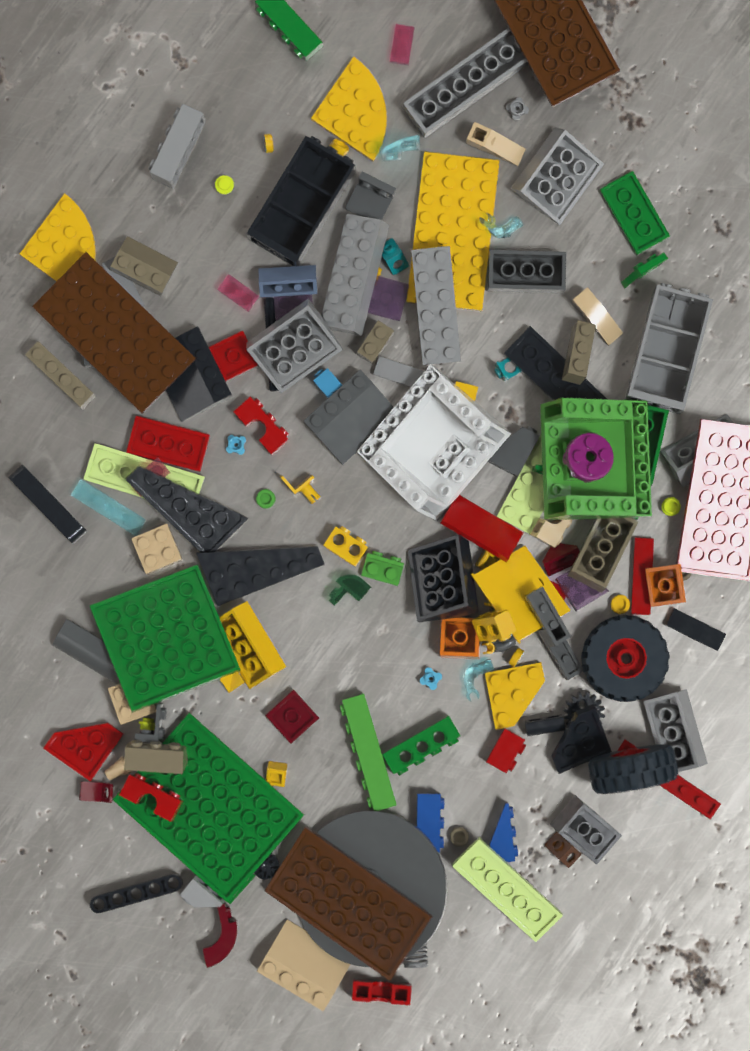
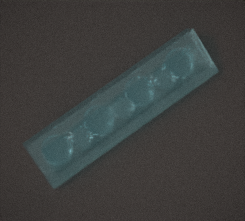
(108, 507)

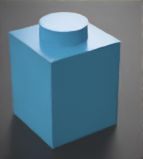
(326, 382)

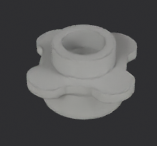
(517, 113)

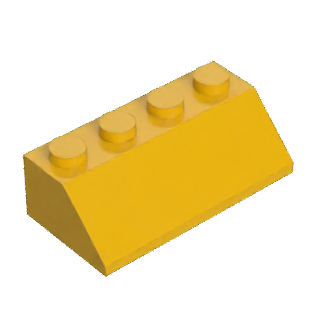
(251, 645)

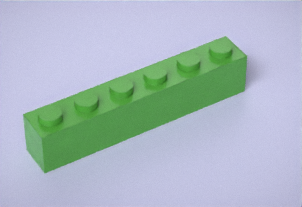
(369, 753)

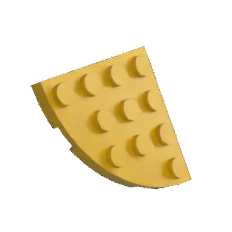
(355, 110)
(60, 239)

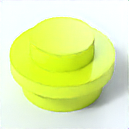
(224, 184)
(671, 506)
(147, 724)

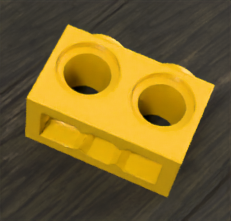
(343, 549)
(494, 626)

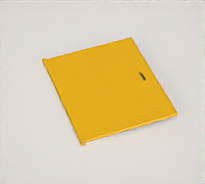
(510, 582)

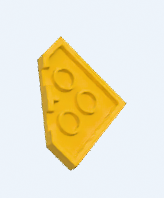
(512, 692)

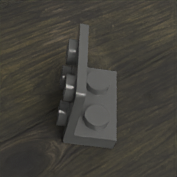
(370, 197)
(147, 735)

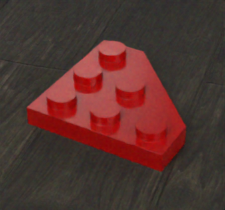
(84, 747)

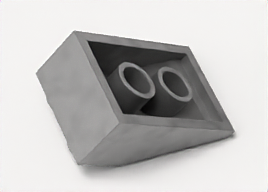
(585, 829)

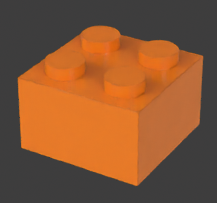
(459, 639)

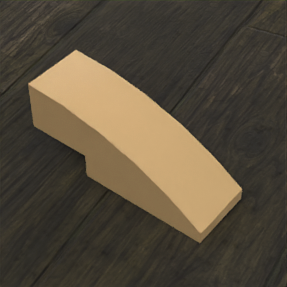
(597, 314)

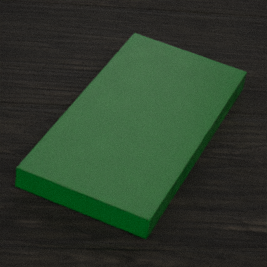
(634, 213)

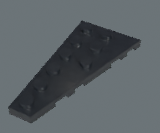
(193, 515)
(247, 571)

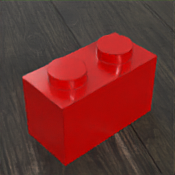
(506, 750)

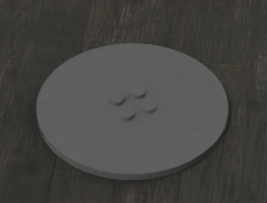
(397, 855)

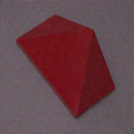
(560, 558)

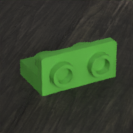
(383, 569)

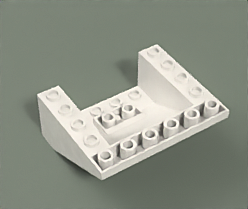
(433, 443)

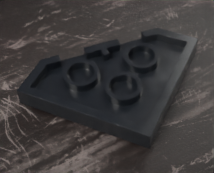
(581, 740)

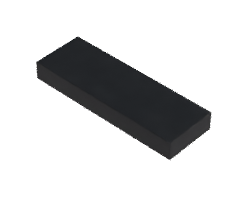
(695, 629)

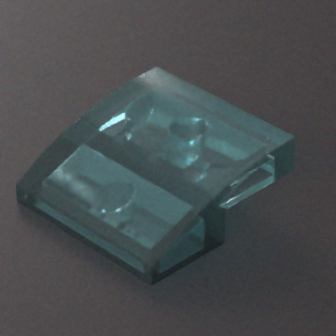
(395, 149)

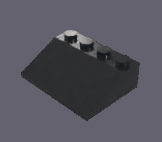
(201, 383)
(443, 580)

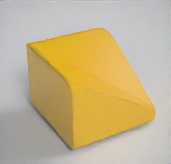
(232, 681)

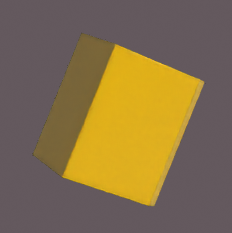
(485, 560)

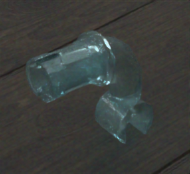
(504, 230)
(472, 673)

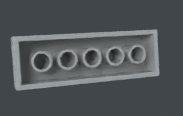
(354, 274)
(436, 305)

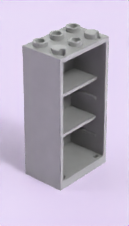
(669, 348)

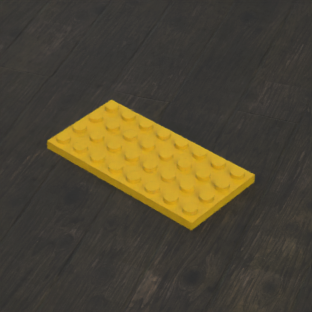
(449, 210)

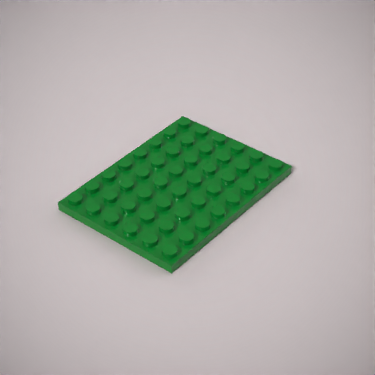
(226, 815)

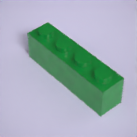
(291, 26)

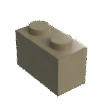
(375, 342)

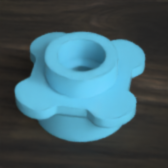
(240, 448)
(430, 673)

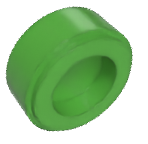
(266, 499)

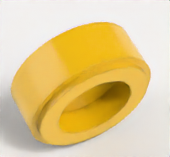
(268, 143)
(340, 146)
(620, 604)
(516, 657)

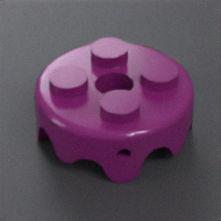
(576, 457)

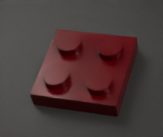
(292, 716)

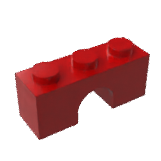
(250, 412)
(137, 787)
(381, 991)

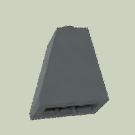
(515, 451)

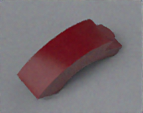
(219, 951)

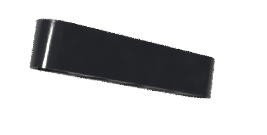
(47, 504)
(126, 893)

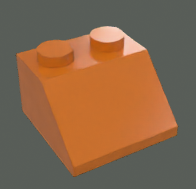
(665, 585)

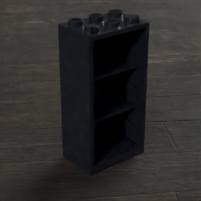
(301, 201)

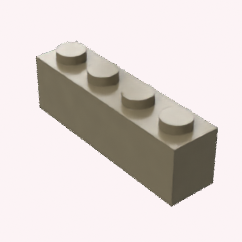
(60, 375)

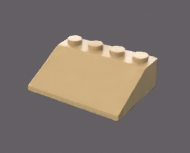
(302, 966)

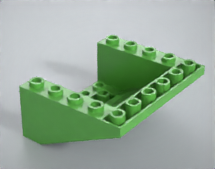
(627, 486)

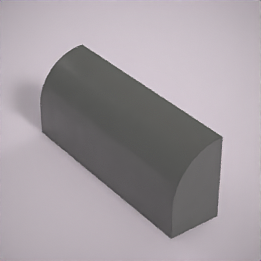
(86, 649)

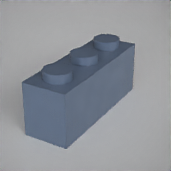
(287, 281)

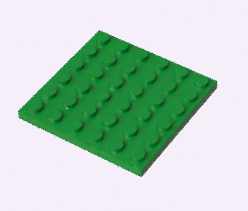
(164, 638)

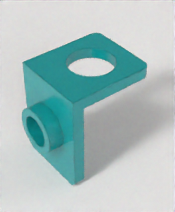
(393, 253)
(502, 373)

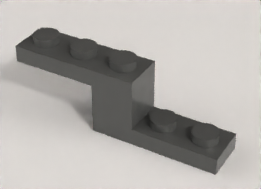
(554, 633)

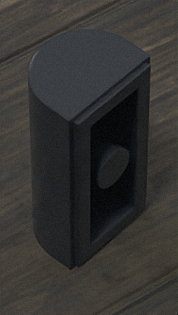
(544, 725)

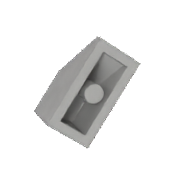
(201, 895)

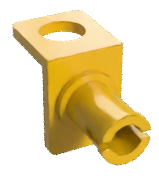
(304, 487)

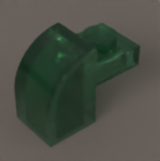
(353, 585)

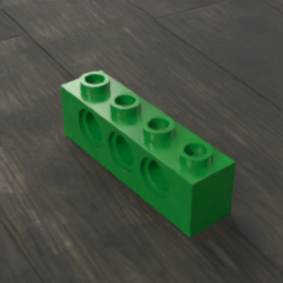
(445, 726)

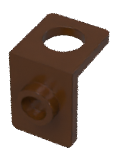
(562, 849)

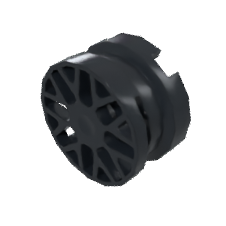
(268, 868)

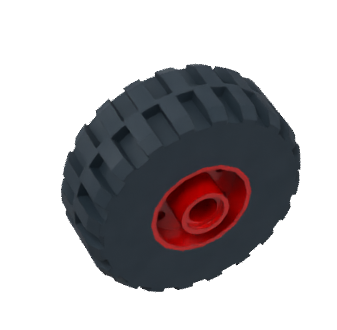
(603, 658)
(633, 769)

